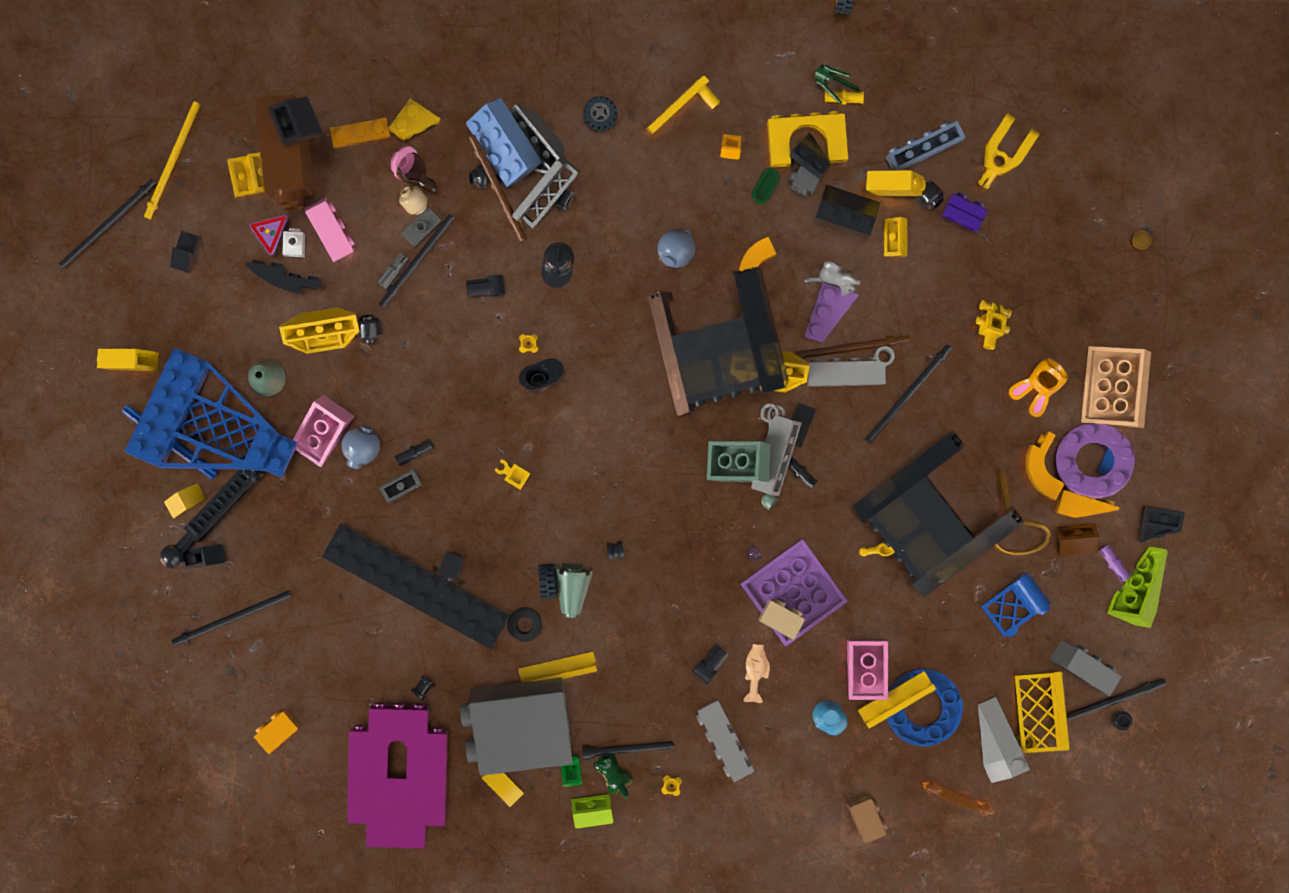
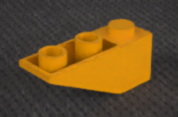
(1077, 506)

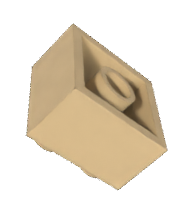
(781, 619)

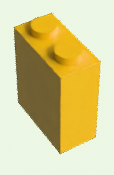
(895, 183)

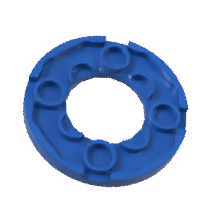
(947, 722)

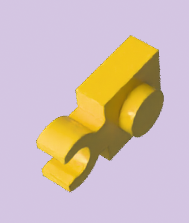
(515, 475)

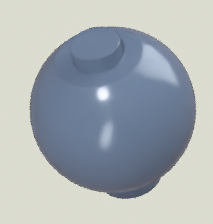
(676, 248)
(360, 446)

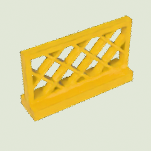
(1058, 709)

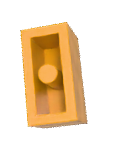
(277, 731)

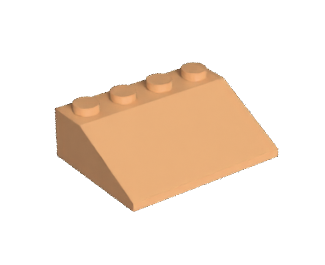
(1116, 386)

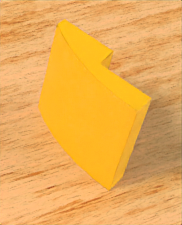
(246, 174)

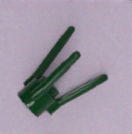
(826, 74)

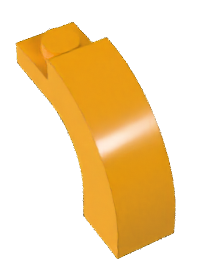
(757, 254)
(1036, 469)

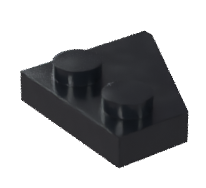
(811, 156)
(1160, 522)

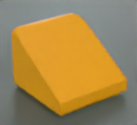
(731, 146)

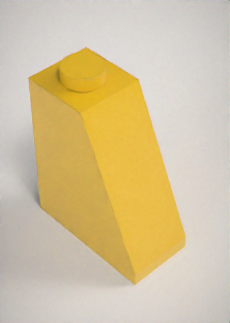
(128, 359)

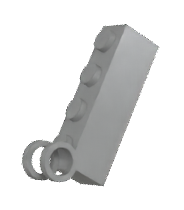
(849, 373)
(782, 437)

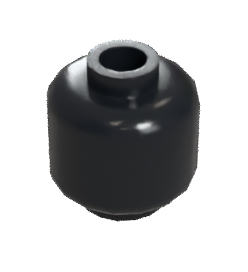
(931, 196)
(369, 328)

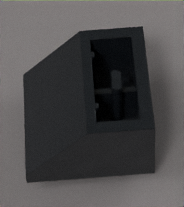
(295, 121)

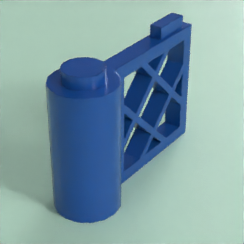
(1031, 597)

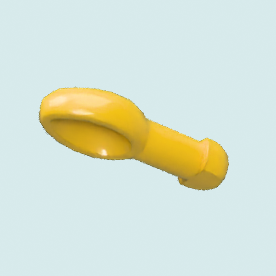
(881, 549)

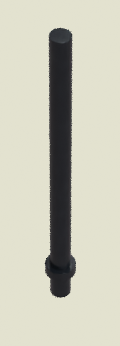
(107, 223)
(940, 356)
(186, 637)

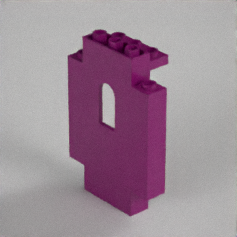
(397, 807)

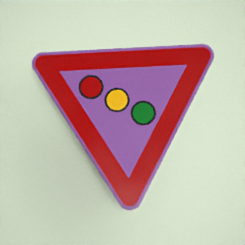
(269, 232)

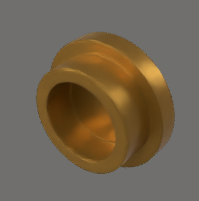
(1141, 240)

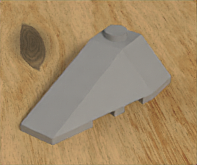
(1000, 748)

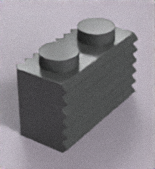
(401, 486)

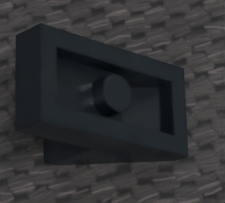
(185, 251)

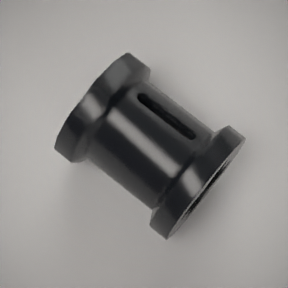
(565, 200)
(423, 687)

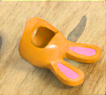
(1045, 379)

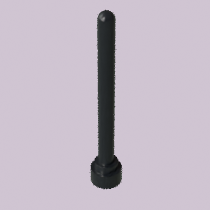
(591, 752)

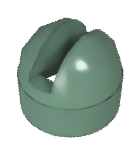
(769, 500)

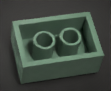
(738, 461)

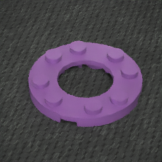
(1093, 486)

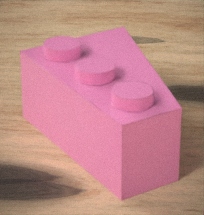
(329, 228)

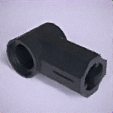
(489, 286)
(708, 667)

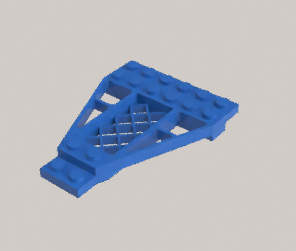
(174, 400)

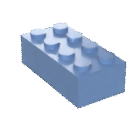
(504, 142)

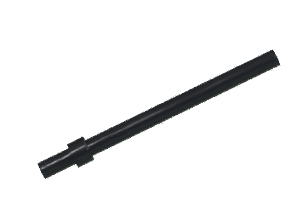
(393, 290)
(1147, 688)

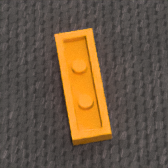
(360, 132)

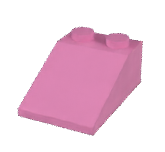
(322, 430)
(867, 669)

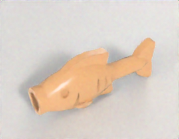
(757, 667)

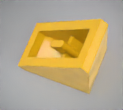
(185, 500)

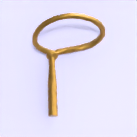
(1006, 501)

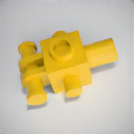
(993, 323)

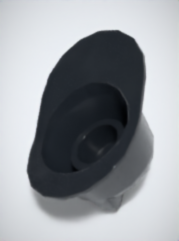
(557, 265)
(541, 375)

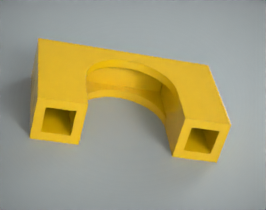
(830, 126)

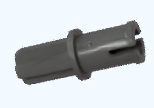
(393, 270)

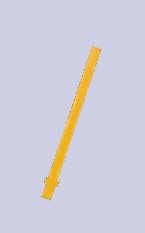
(152, 205)

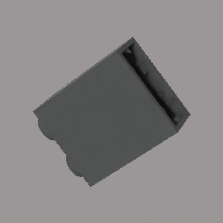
(518, 726)

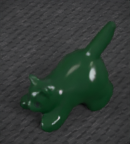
(615, 777)

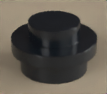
(1122, 720)

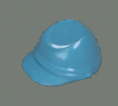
(829, 717)

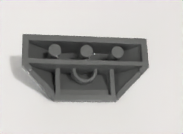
(539, 135)

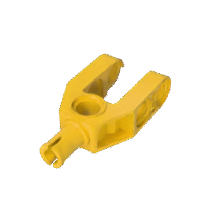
(1008, 163)

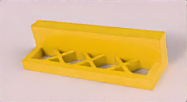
(563, 667)
(897, 699)

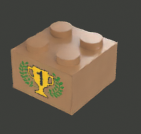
(866, 818)

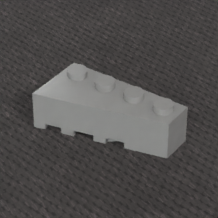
(726, 742)

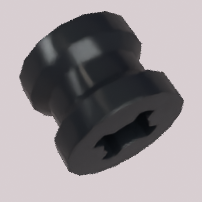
(615, 551)

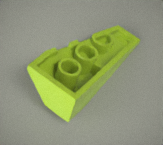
(1140, 595)

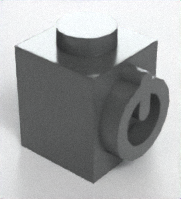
(803, 182)

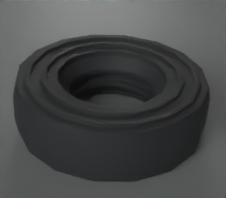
(536, 624)

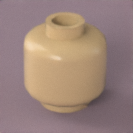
(413, 200)

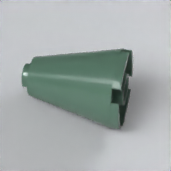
(266, 377)
(572, 587)

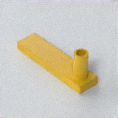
(698, 87)

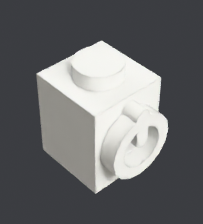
(294, 243)

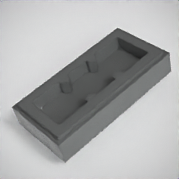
(421, 227)

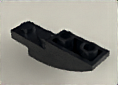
(277, 277)

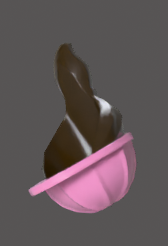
(410, 168)

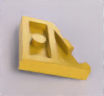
(412, 120)

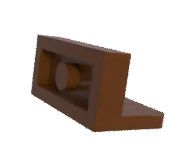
(1078, 539)

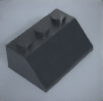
(847, 211)

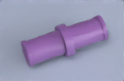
(1115, 563)

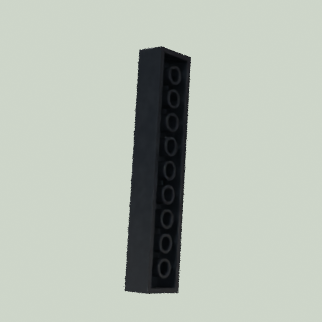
(416, 585)

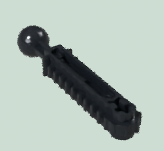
(211, 515)

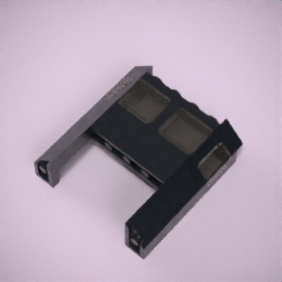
(725, 355)
(924, 525)

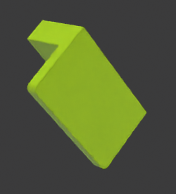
(592, 811)

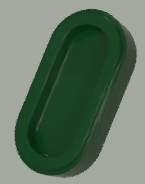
(765, 186)

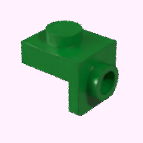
(572, 773)

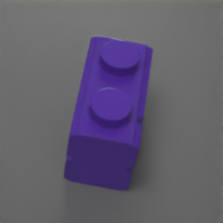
(965, 212)

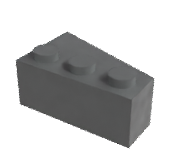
(1086, 667)

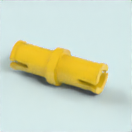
(846, 97)

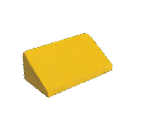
(895, 236)

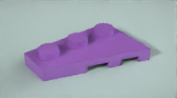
(827, 311)

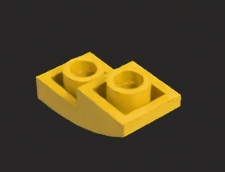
(503, 787)

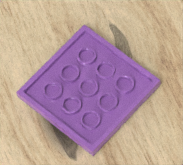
(799, 583)

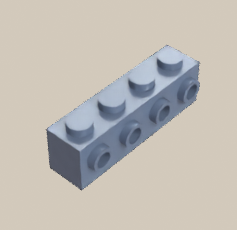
(925, 147)

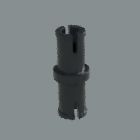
(414, 452)
(801, 473)

